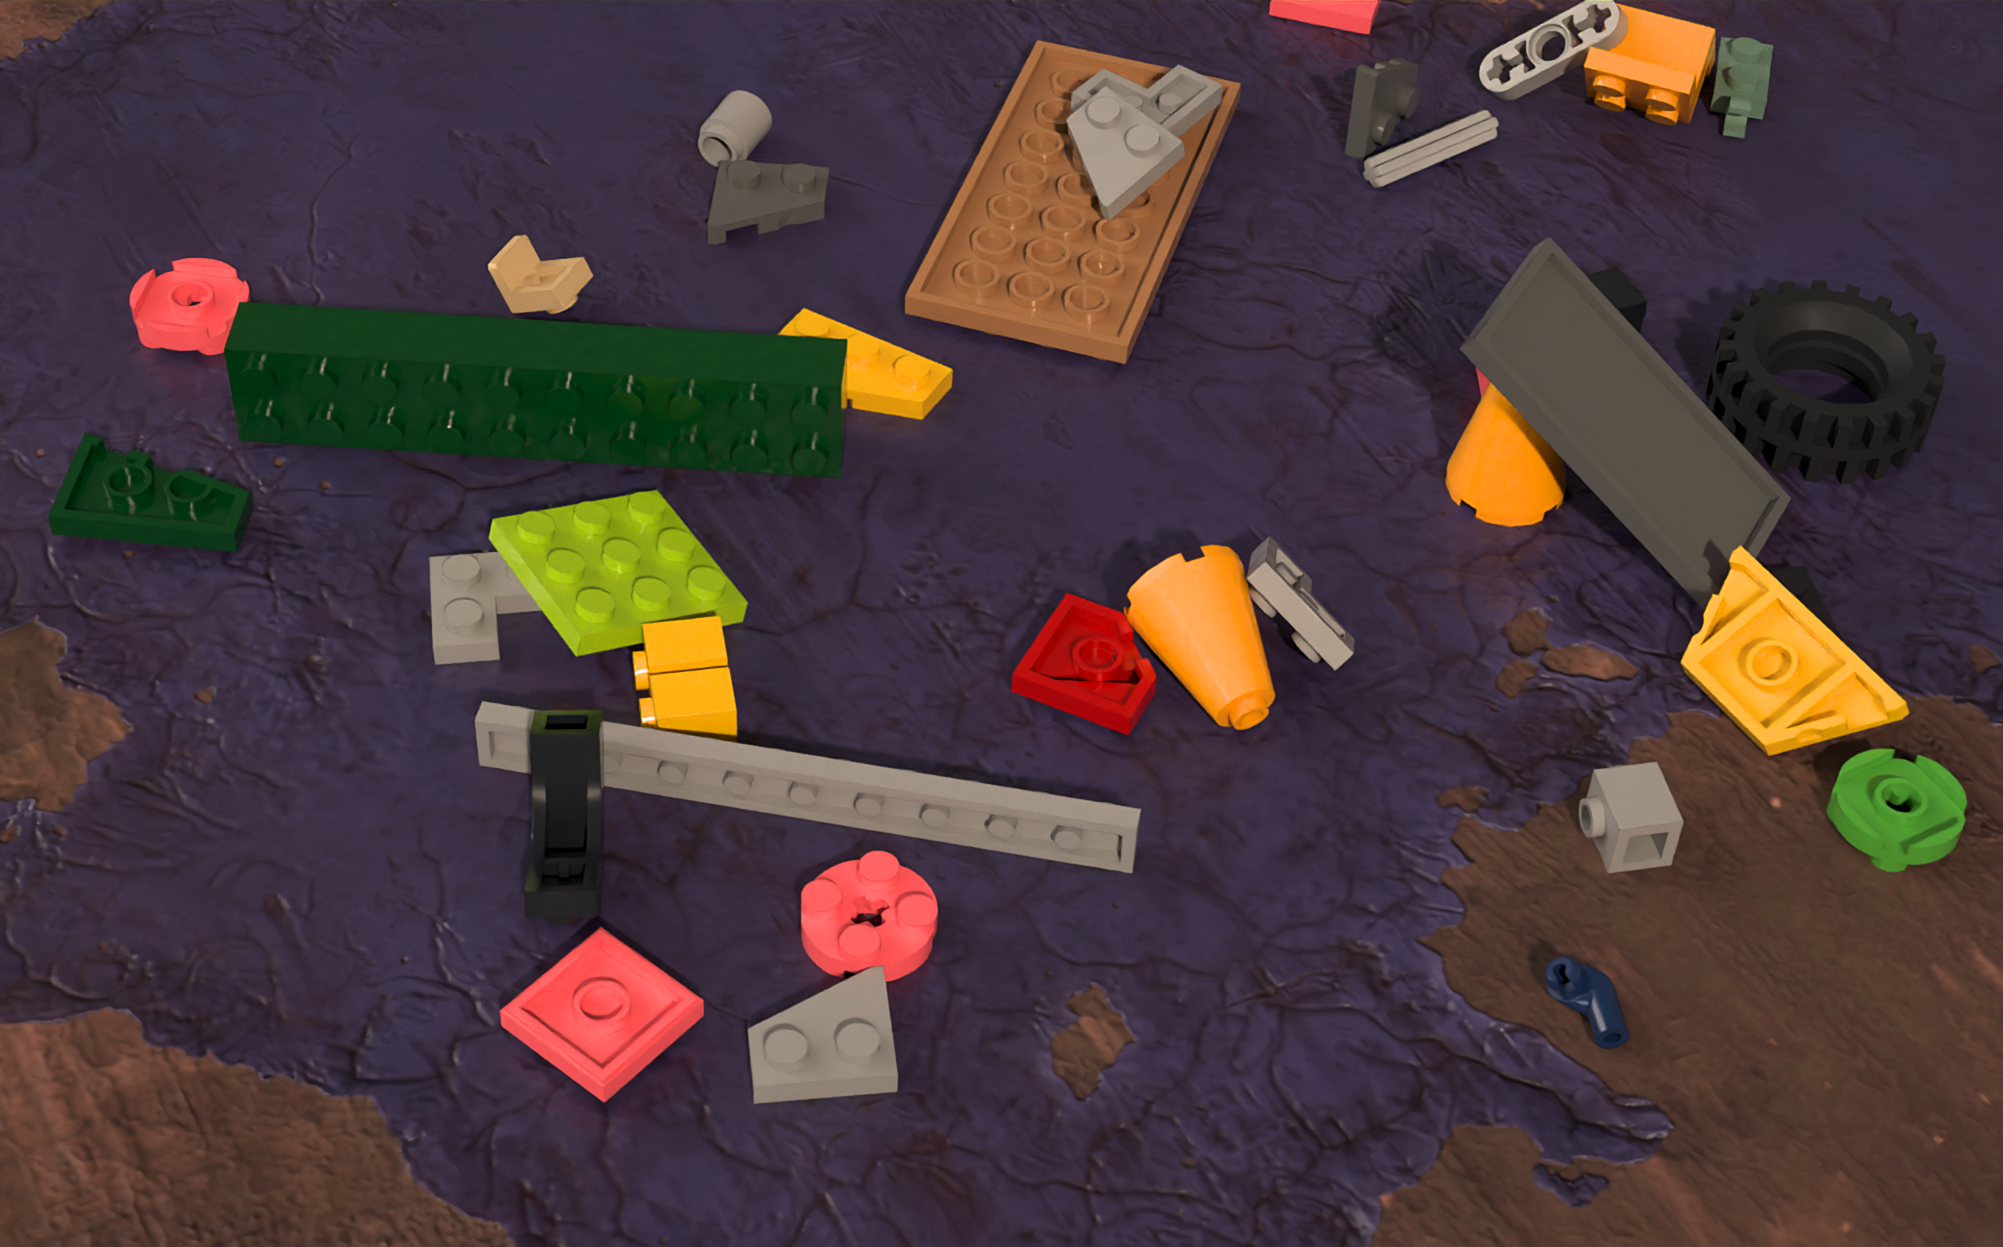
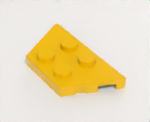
(1781, 666)

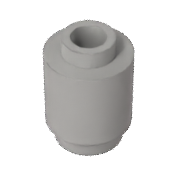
(734, 128)

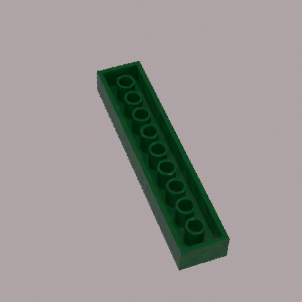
(538, 389)

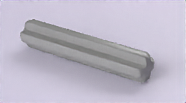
(1430, 148)

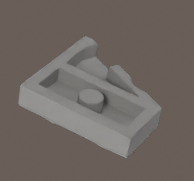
(827, 1044)

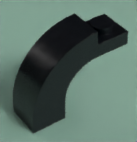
(567, 816)

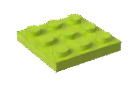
(613, 567)

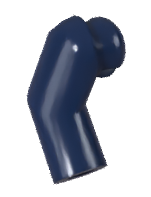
(1591, 995)

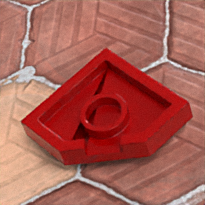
(1088, 666)

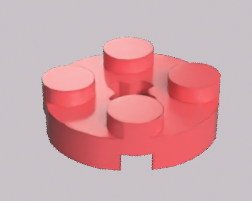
(164, 310)
(868, 886)

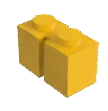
(686, 679)

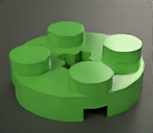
(1893, 836)

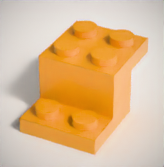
(1653, 68)

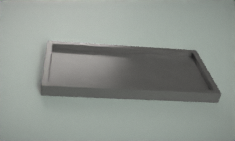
(1625, 421)

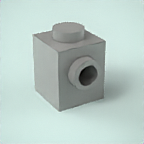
(1631, 817)

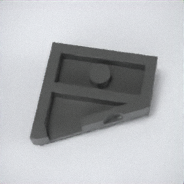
(1379, 103)

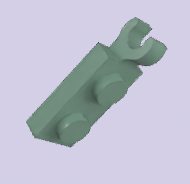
(1741, 82)

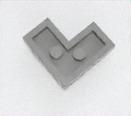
(1173, 101)
(1286, 589)
(466, 602)

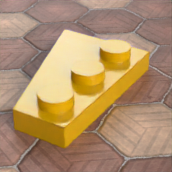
(879, 373)

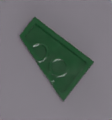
(141, 503)

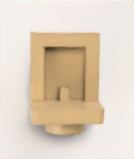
(537, 284)

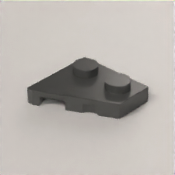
(766, 196)

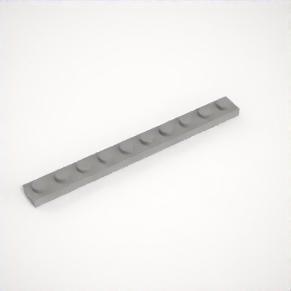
(838, 791)

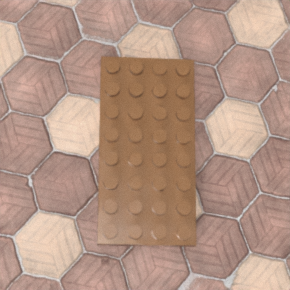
(1027, 232)

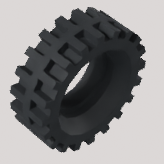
(1835, 336)

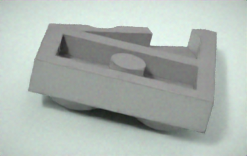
(1120, 149)

